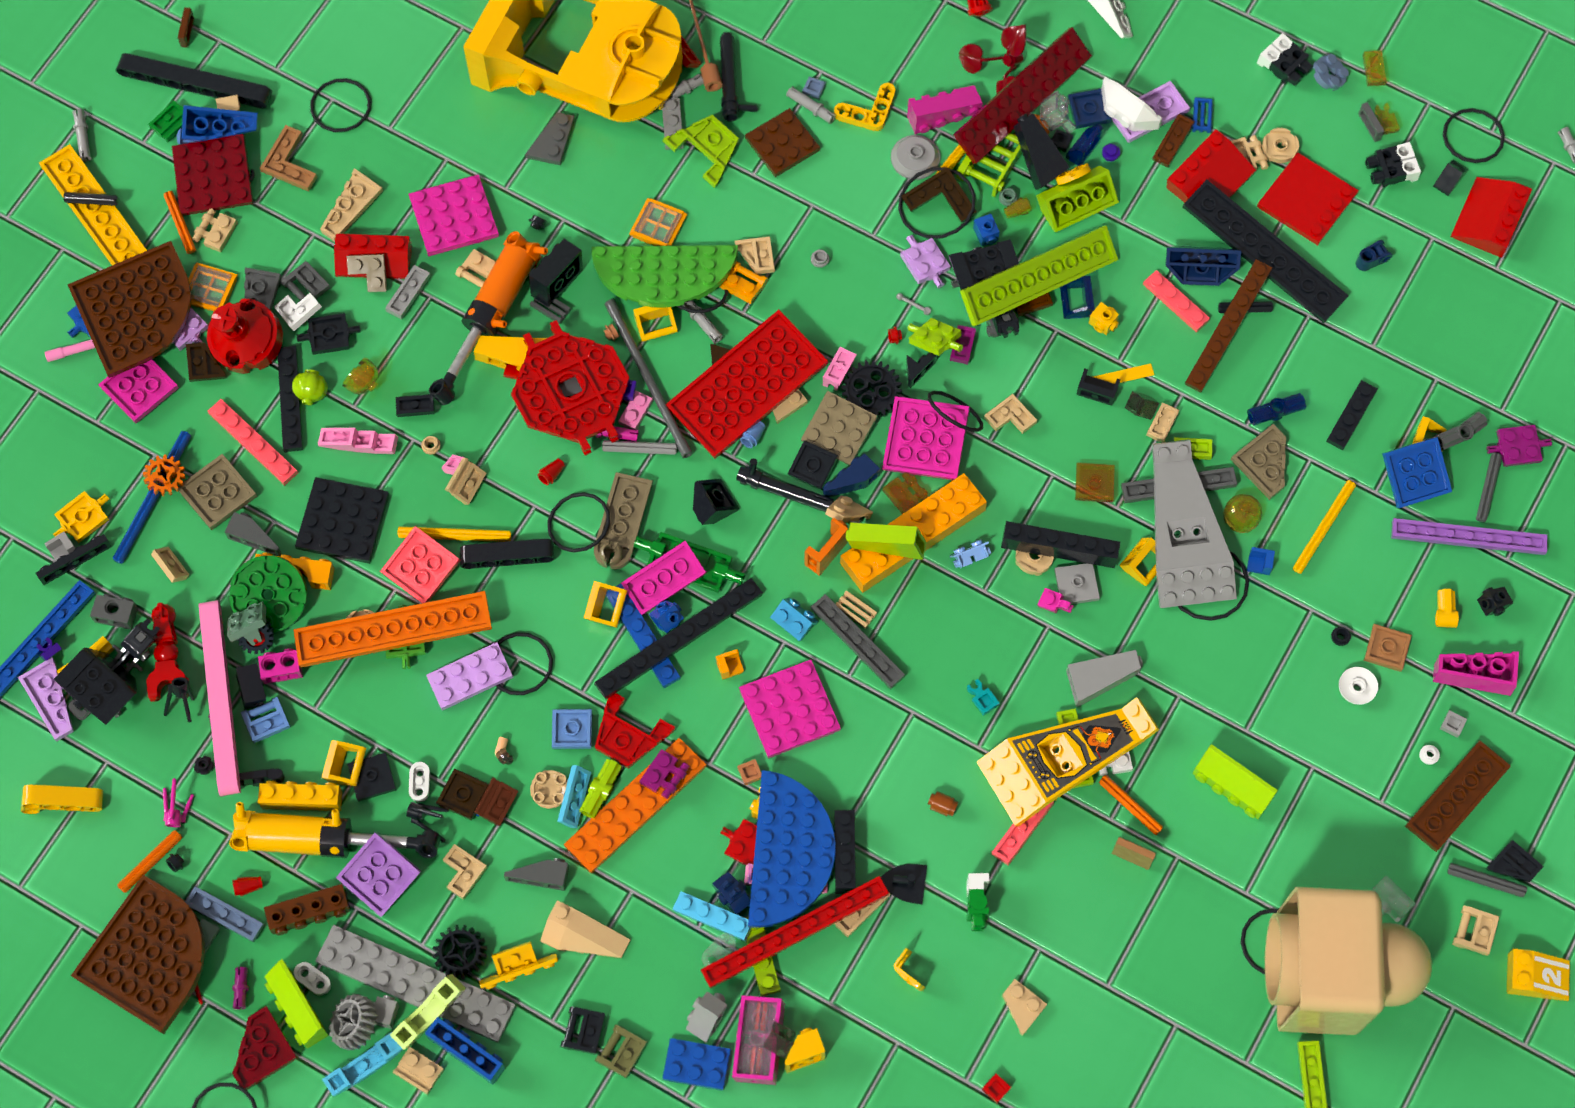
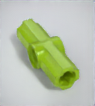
(600, 789)

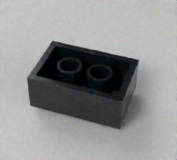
(555, 272)

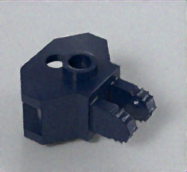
(731, 893)

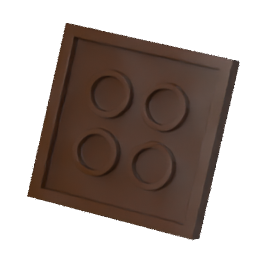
(782, 142)

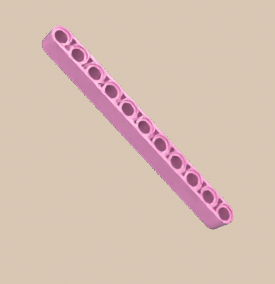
(219, 698)

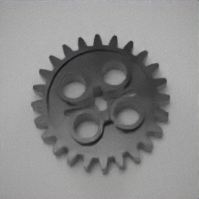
(864, 375)

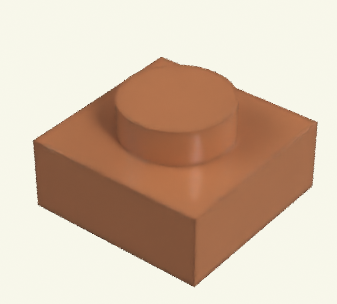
(749, 772)

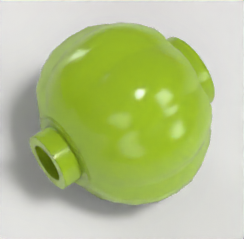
(309, 386)

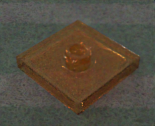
(1094, 482)

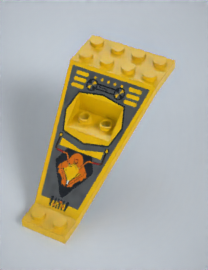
(1030, 773)

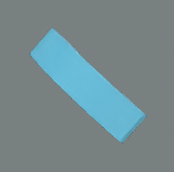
(363, 1066)

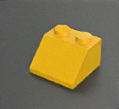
(805, 1050)

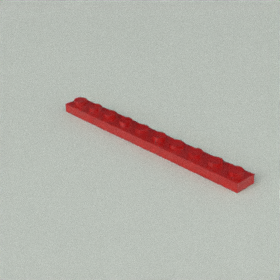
(794, 932)

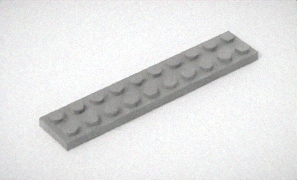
(412, 982)

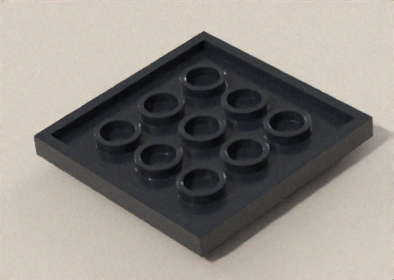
(342, 520)

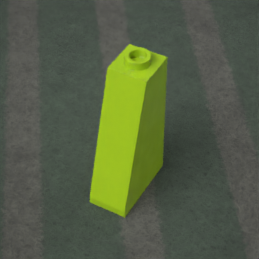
(887, 539)

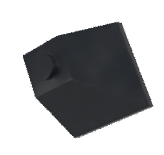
(712, 501)

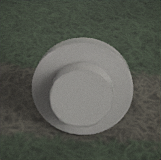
(819, 258)

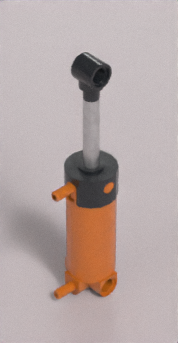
(491, 304)

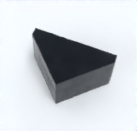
(1450, 177)

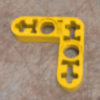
(869, 115)

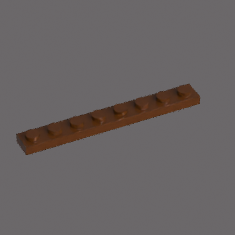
(1228, 326)

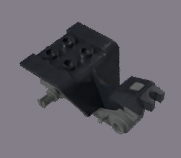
(981, 264)
(102, 683)

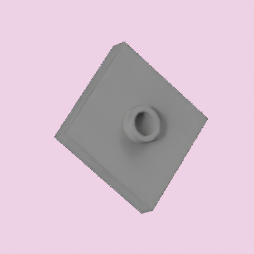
(1077, 583)

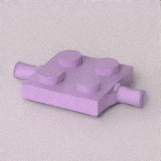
(925, 261)
(192, 330)

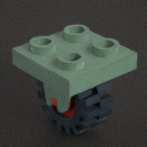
(251, 628)

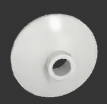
(1362, 678)

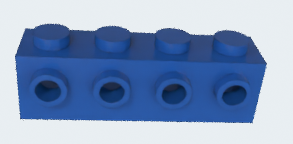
(464, 1050)

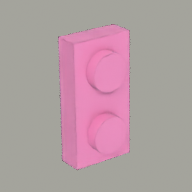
(635, 411)

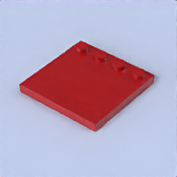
(1307, 198)

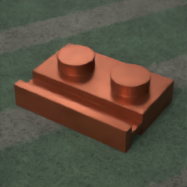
(496, 802)

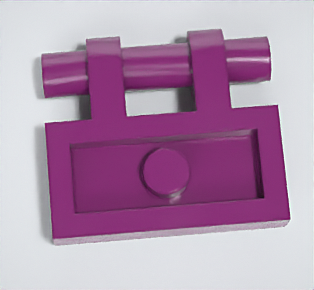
(659, 771)

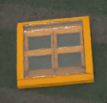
(658, 223)
(210, 286)

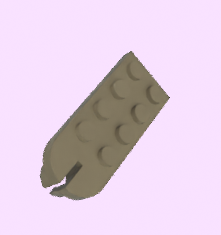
(626, 507)

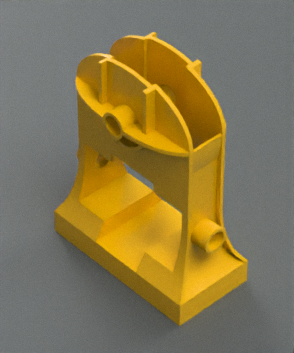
(619, 73)

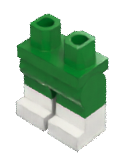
(976, 900)

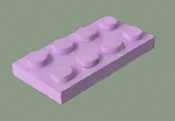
(1165, 102)
(469, 676)

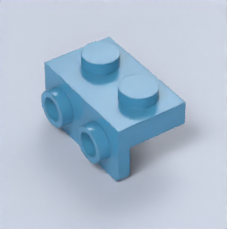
(794, 618)

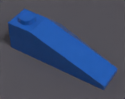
(213, 123)

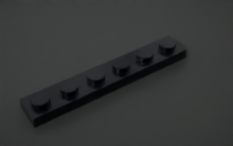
(288, 401)

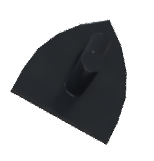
(906, 882)

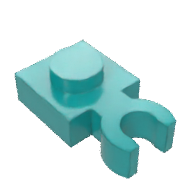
(984, 700)

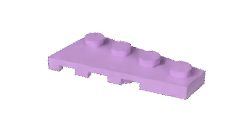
(48, 698)

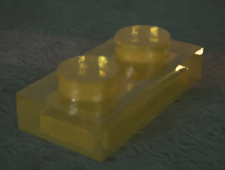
(1374, 68)

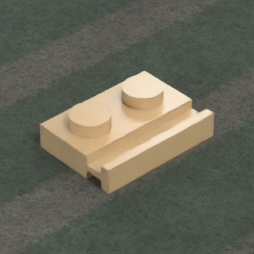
(465, 481)
(418, 1070)

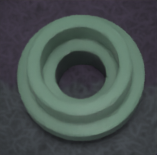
(1007, 193)

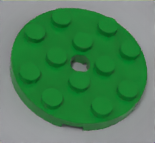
(273, 574)

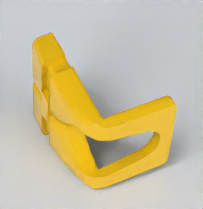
(899, 963)

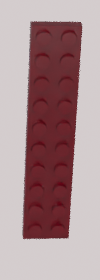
(1022, 95)

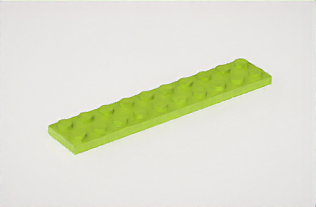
(1038, 275)

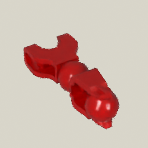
(164, 653)

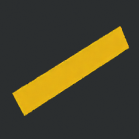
(1128, 374)

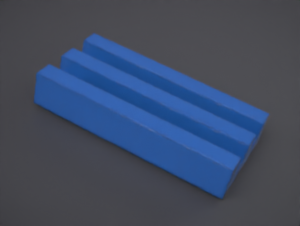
(1201, 128)

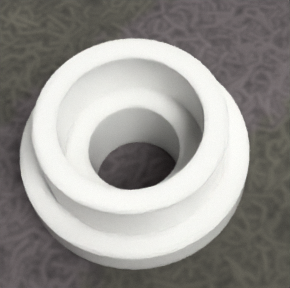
(1425, 758)

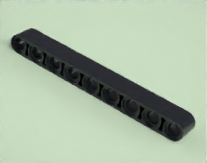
(193, 80)

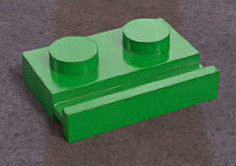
(168, 121)

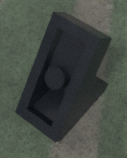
(916, 370)

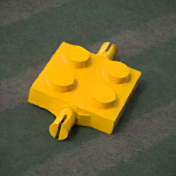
(82, 516)

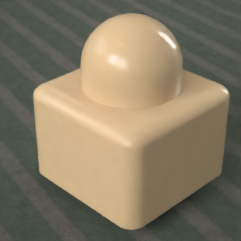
(1337, 962)

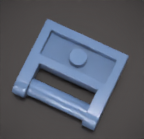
(266, 725)

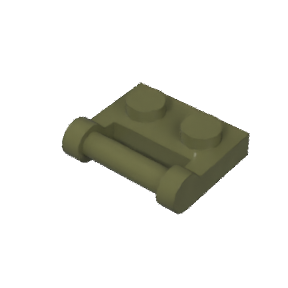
(626, 1055)

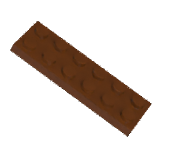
(1457, 796)

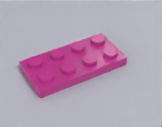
(663, 578)

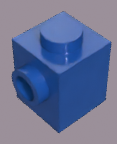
(986, 230)

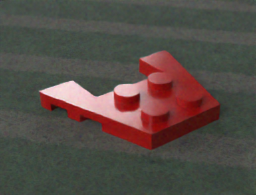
(622, 740)

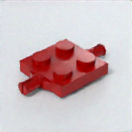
(741, 842)

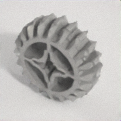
(353, 1022)

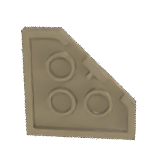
(1264, 461)

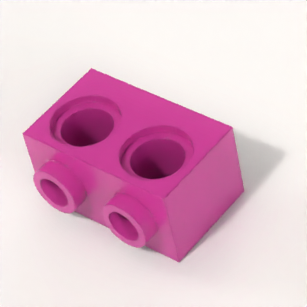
(280, 671)

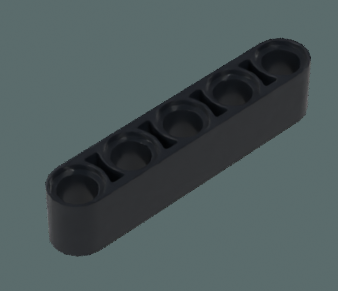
(506, 553)

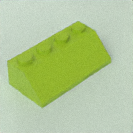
(1078, 199)
(1234, 782)
(295, 1004)

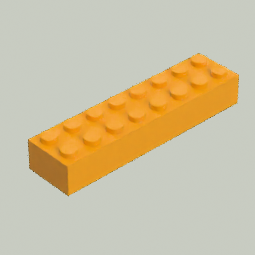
(934, 517)

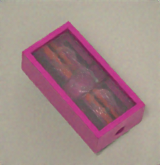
(755, 1022)

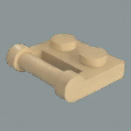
(479, 264)
(1482, 933)

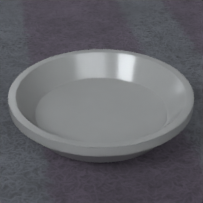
(915, 155)

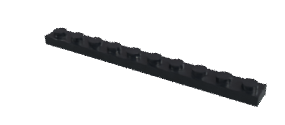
(678, 638)

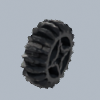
(467, 948)

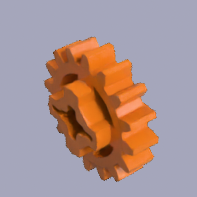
(170, 472)

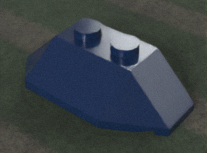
(1202, 264)

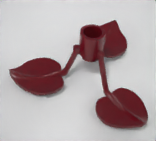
(1012, 38)

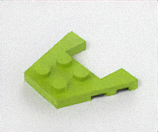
(712, 140)

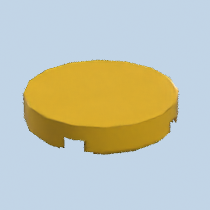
(1071, 175)

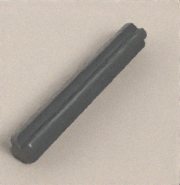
(1488, 488)
(1487, 880)

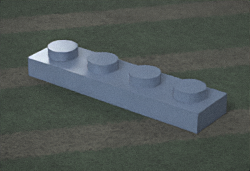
(224, 914)

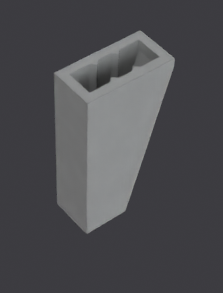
(1099, 675)

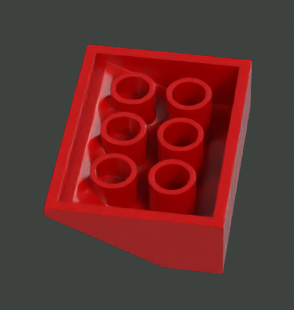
(1213, 161)
(1491, 214)

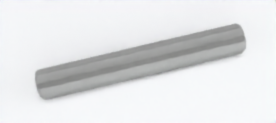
(639, 447)

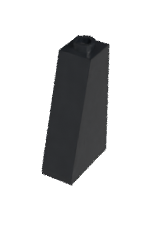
(1039, 151)

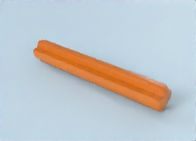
(179, 222)
(1131, 805)
(149, 861)

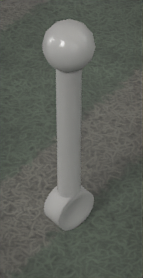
(926, 311)

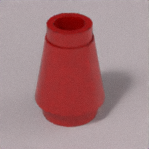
(550, 472)
(246, 885)

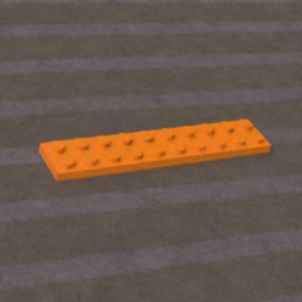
(392, 629)

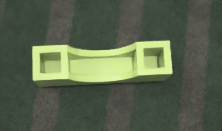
(421, 1019)

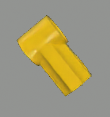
(1446, 614)

